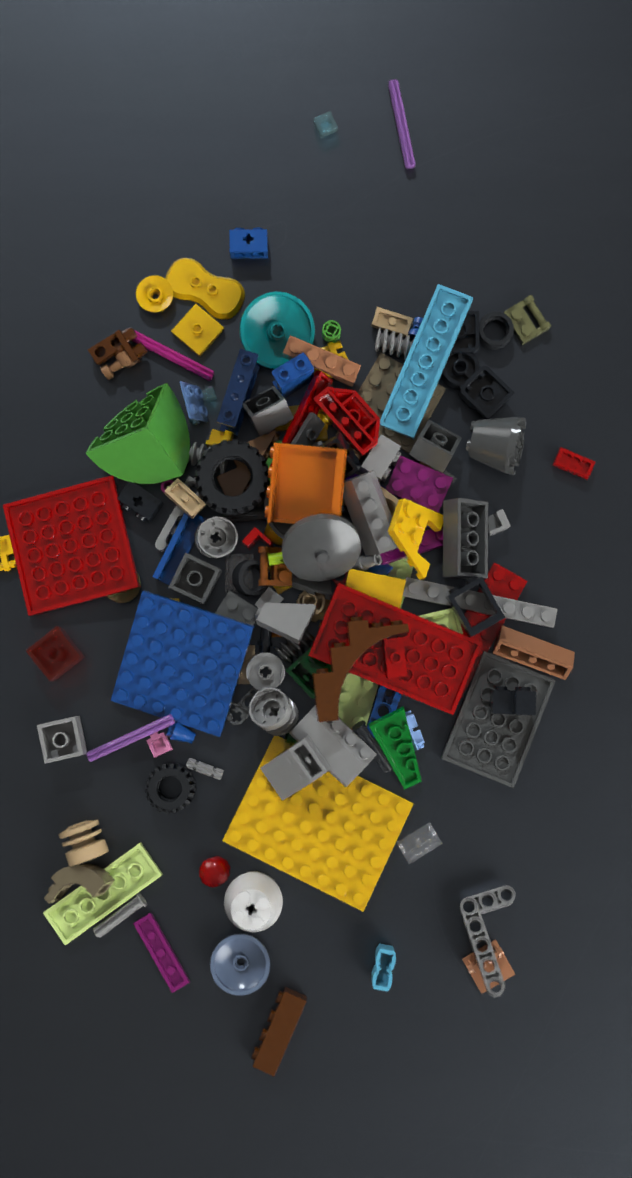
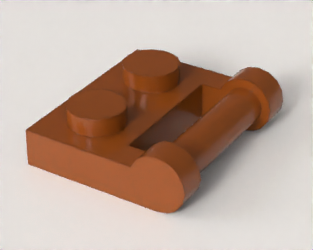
(280, 574)

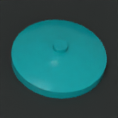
(270, 322)

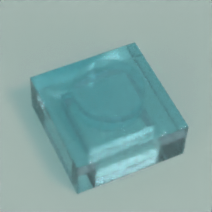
(325, 124)

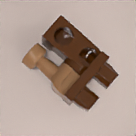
(120, 347)

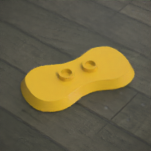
(217, 294)

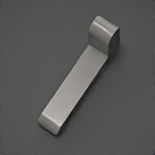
(482, 935)

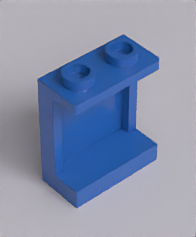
(293, 375)

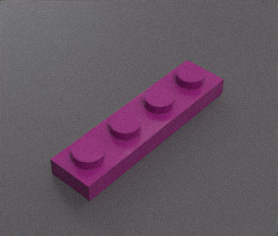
(430, 541)
(161, 952)

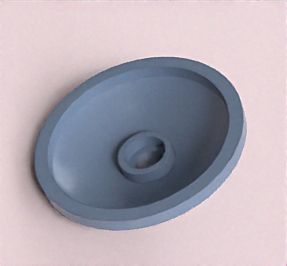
(236, 977)

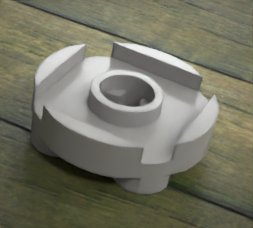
(258, 662)

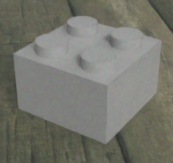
(381, 458)
(62, 739)

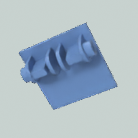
(194, 403)

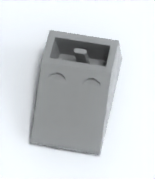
(295, 768)

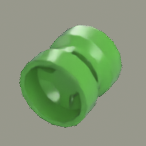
(330, 335)

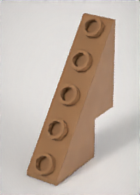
(238, 480)

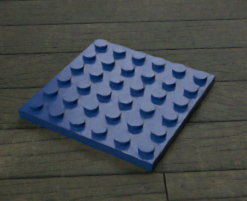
(182, 663)

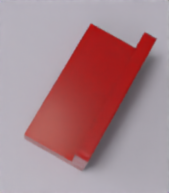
(253, 537)

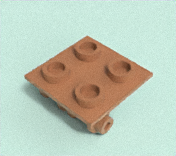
(472, 966)

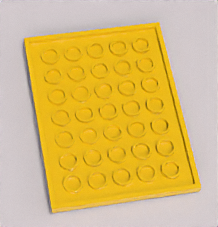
(322, 832)

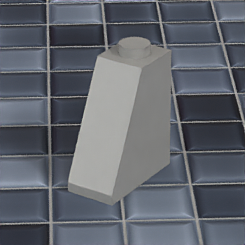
(286, 619)

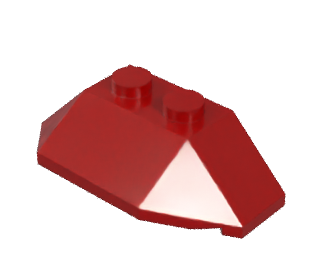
(350, 416)

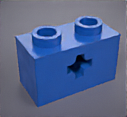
(258, 243)

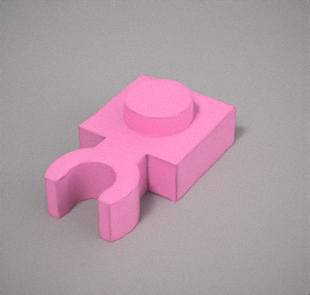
(159, 744)

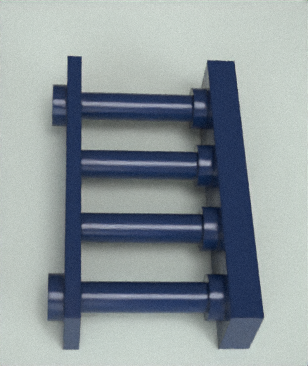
(238, 391)

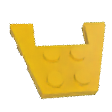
(408, 529)

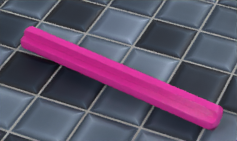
(174, 356)

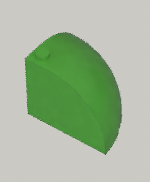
(145, 440)

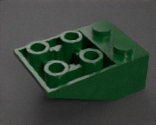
(302, 671)

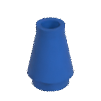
(180, 733)

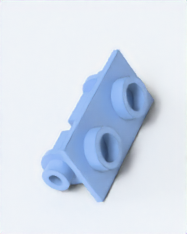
(416, 736)

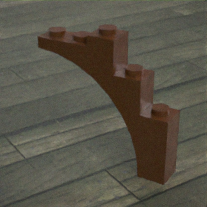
(342, 657)

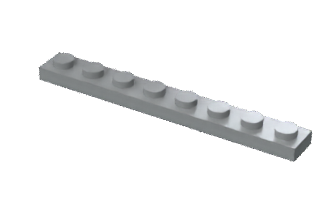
(478, 602)

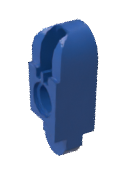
(383, 700)

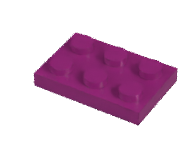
(419, 484)

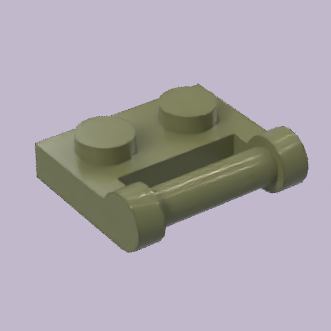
(523, 326)

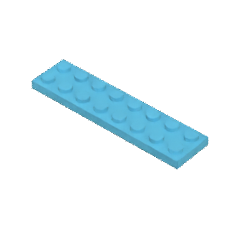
(426, 361)

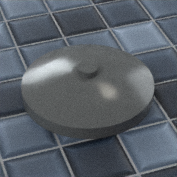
(321, 547)

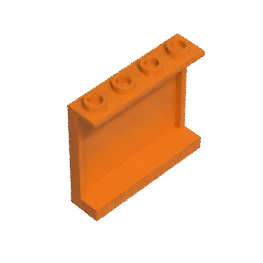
(304, 482)

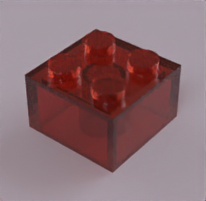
(55, 653)

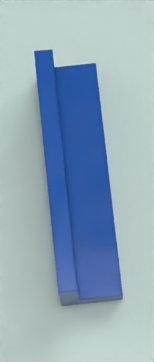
(180, 543)

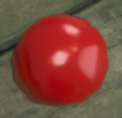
(214, 871)

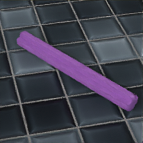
(401, 124)
(130, 738)

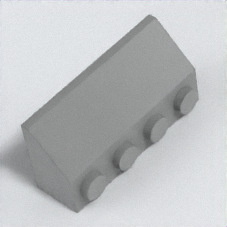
(369, 513)
(338, 745)

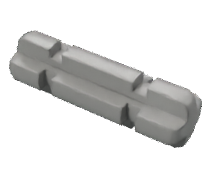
(204, 768)

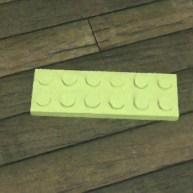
(81, 911)

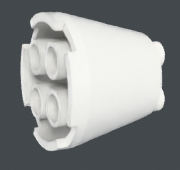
(254, 889)

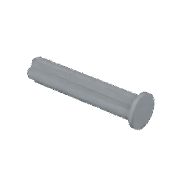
(120, 915)

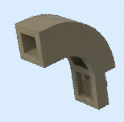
(89, 876)

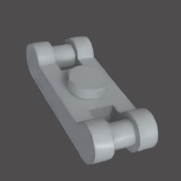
(169, 529)

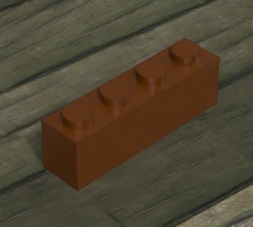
(279, 1031)

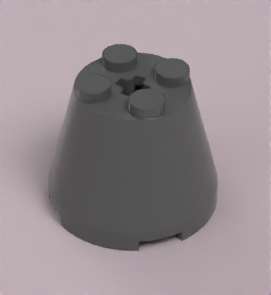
(497, 442)

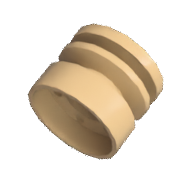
(83, 842)

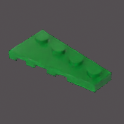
(396, 743)

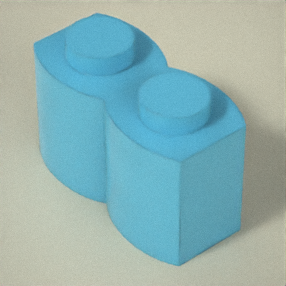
(381, 971)

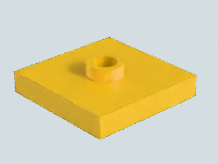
(197, 330)

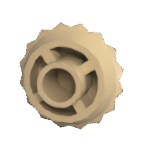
(318, 600)

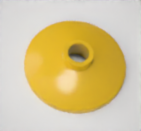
(154, 285)

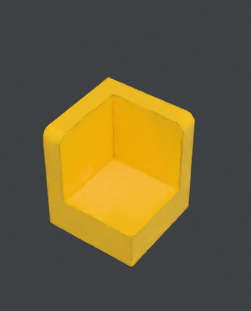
(218, 436)

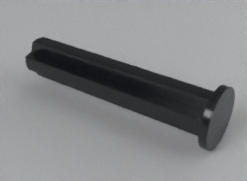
(363, 732)

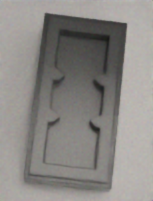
(309, 430)

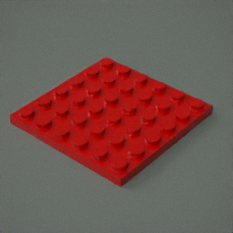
(71, 545)

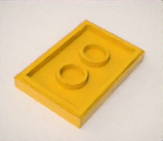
(376, 585)

